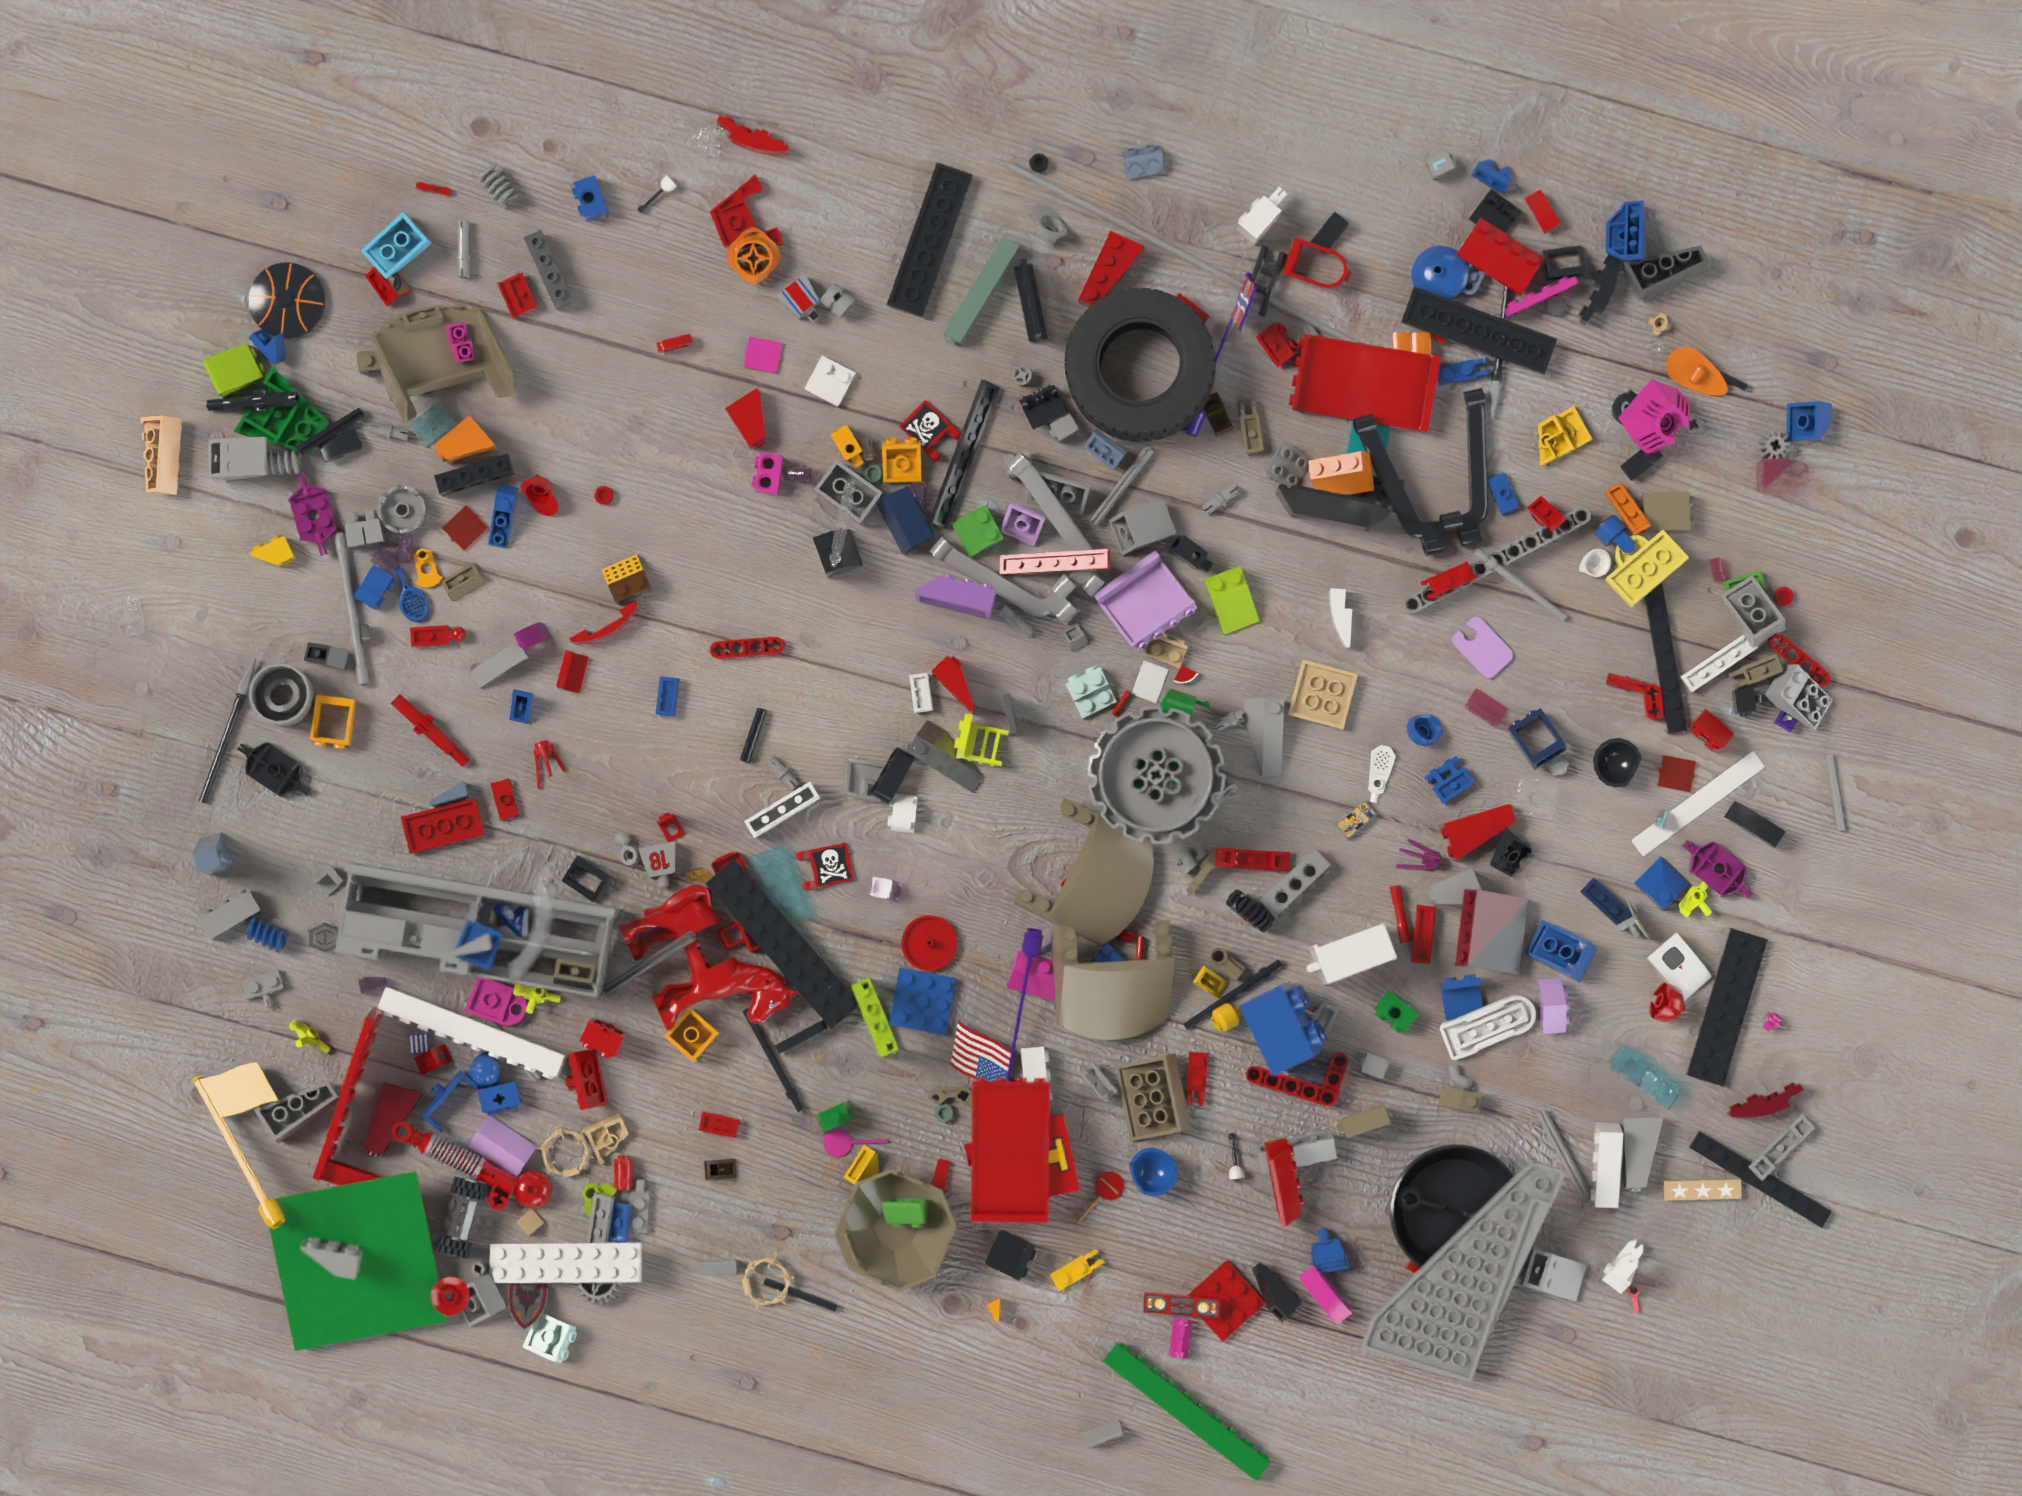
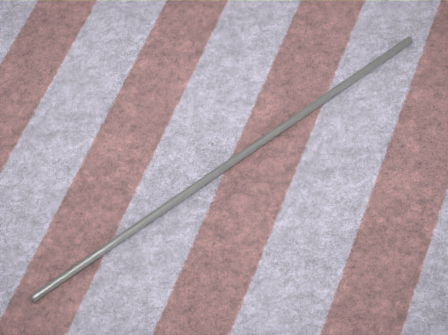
(1173, 250)

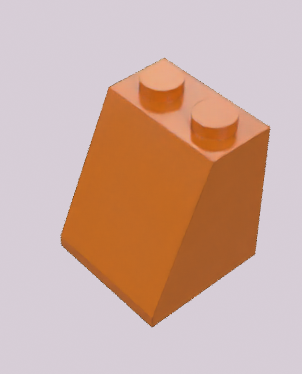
(464, 442)

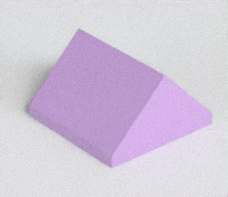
(1022, 524)

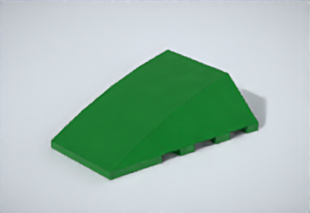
(282, 425)

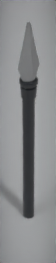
(1497, 370)
(243, 689)

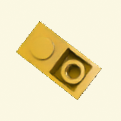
(276, 552)

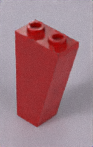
(1472, 831)

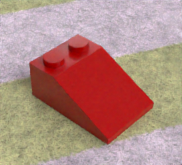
(951, 677)

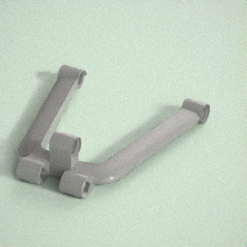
(1057, 601)

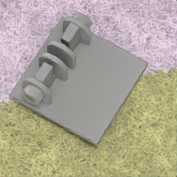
(1287, 465)

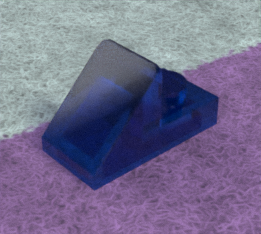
(515, 919)

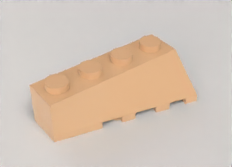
(162, 453)

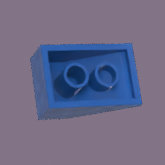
(1561, 951)

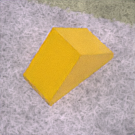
(1210, 981)

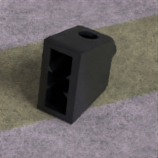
(1183, 550)

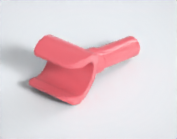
(1634, 1298)

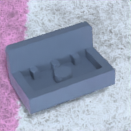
(1143, 161)

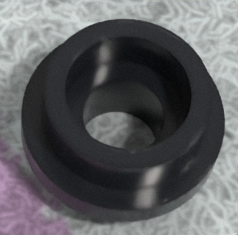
(1036, 157)

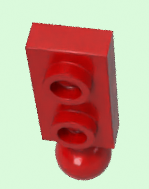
(435, 635)

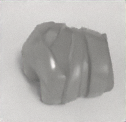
(1557, 766)

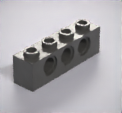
(548, 269)

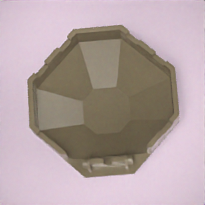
(888, 1253)

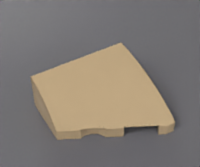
(606, 1136)

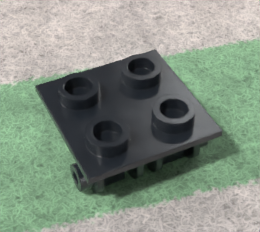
(1496, 211)
(1043, 406)

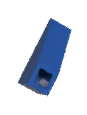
(503, 515)

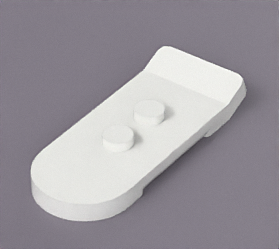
(1488, 1025)

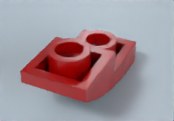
(1542, 211)

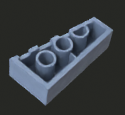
(212, 855)

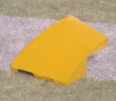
(1561, 435)

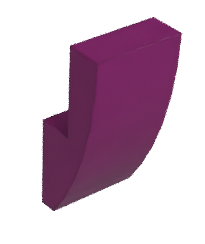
(531, 636)

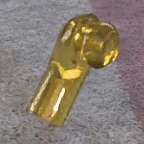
(697, 874)

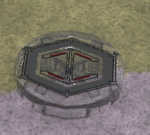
(322, 937)

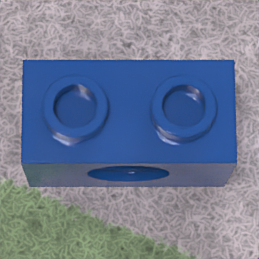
(597, 206)

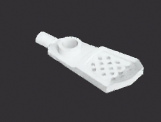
(1380, 774)

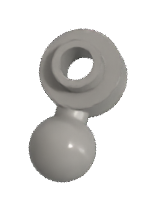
(622, 839)

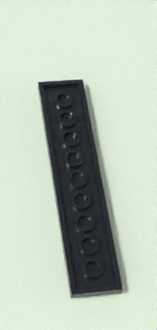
(782, 943)

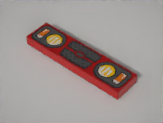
(1182, 1305)

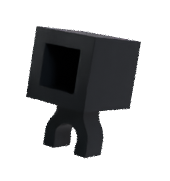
(1745, 702)

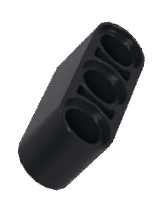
(892, 775)

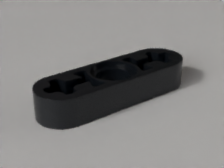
(801, 1036)

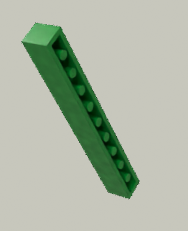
(1185, 1411)

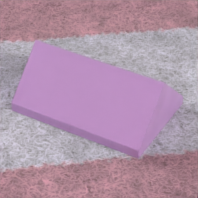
(502, 1146)

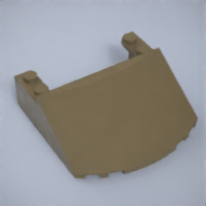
(419, 358)
(1104, 883)
(1112, 997)

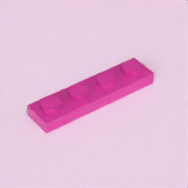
(1547, 292)

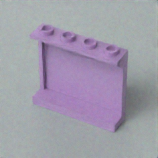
(1145, 602)

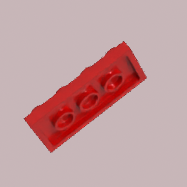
(442, 826)

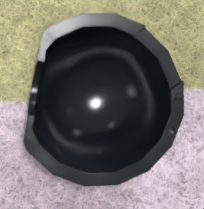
(1616, 762)

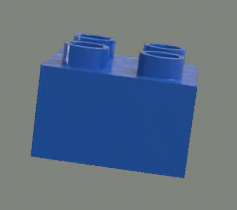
(1283, 1027)

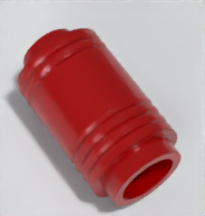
(623, 1172)

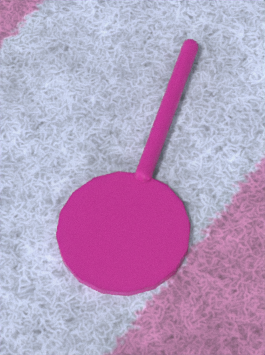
(838, 1142)

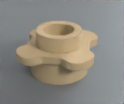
(1665, 326)

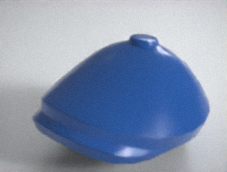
(1424, 729)

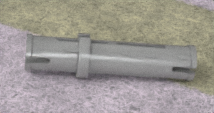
(463, 249)

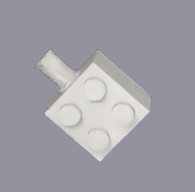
(1261, 217)

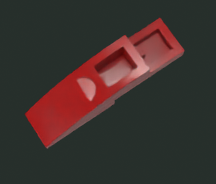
(757, 142)

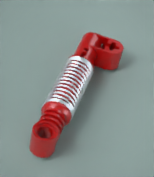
(462, 1160)

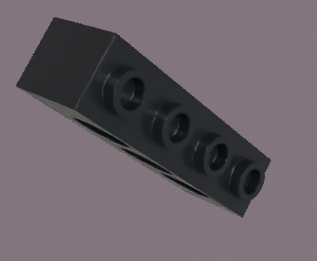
(474, 474)

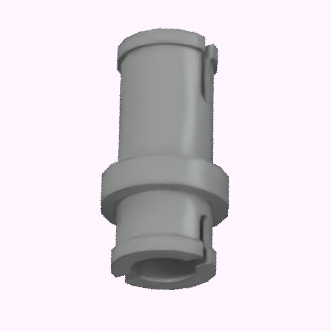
(1229, 720)

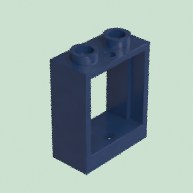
(1546, 754)

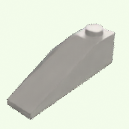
(1265, 727)

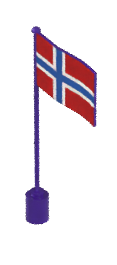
(1238, 317)

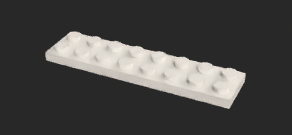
(566, 1263)

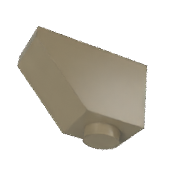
(1459, 1099)

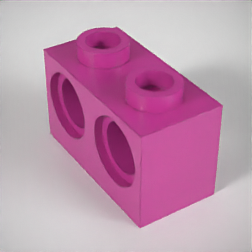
(773, 474)

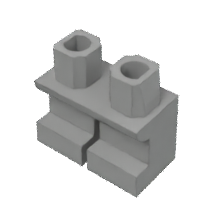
(356, 529)

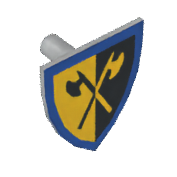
(1630, 923)

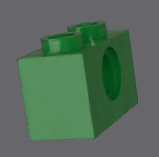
(1406, 1016)

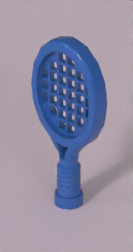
(402, 579)

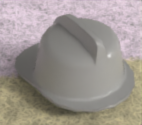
(1049, 224)

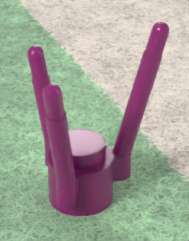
(1429, 859)

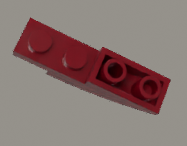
(1757, 1105)

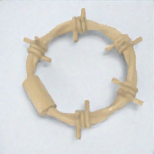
(569, 1172)
(747, 1287)

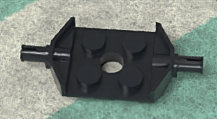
(289, 771)

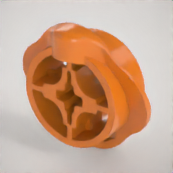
(753, 275)

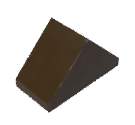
(720, 1169)

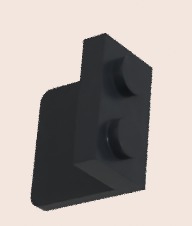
(1010, 1255)

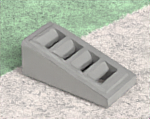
(480, 944)

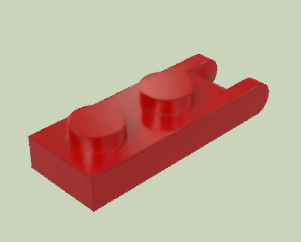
(1449, 579)

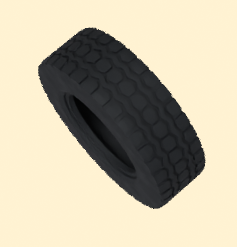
(1136, 311)

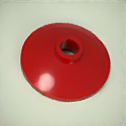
(459, 1297)

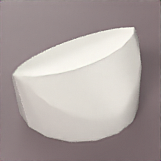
(1595, 563)

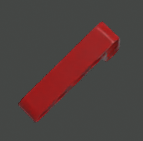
(1301, 1085)

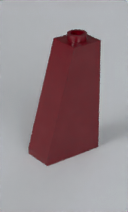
(393, 1105)

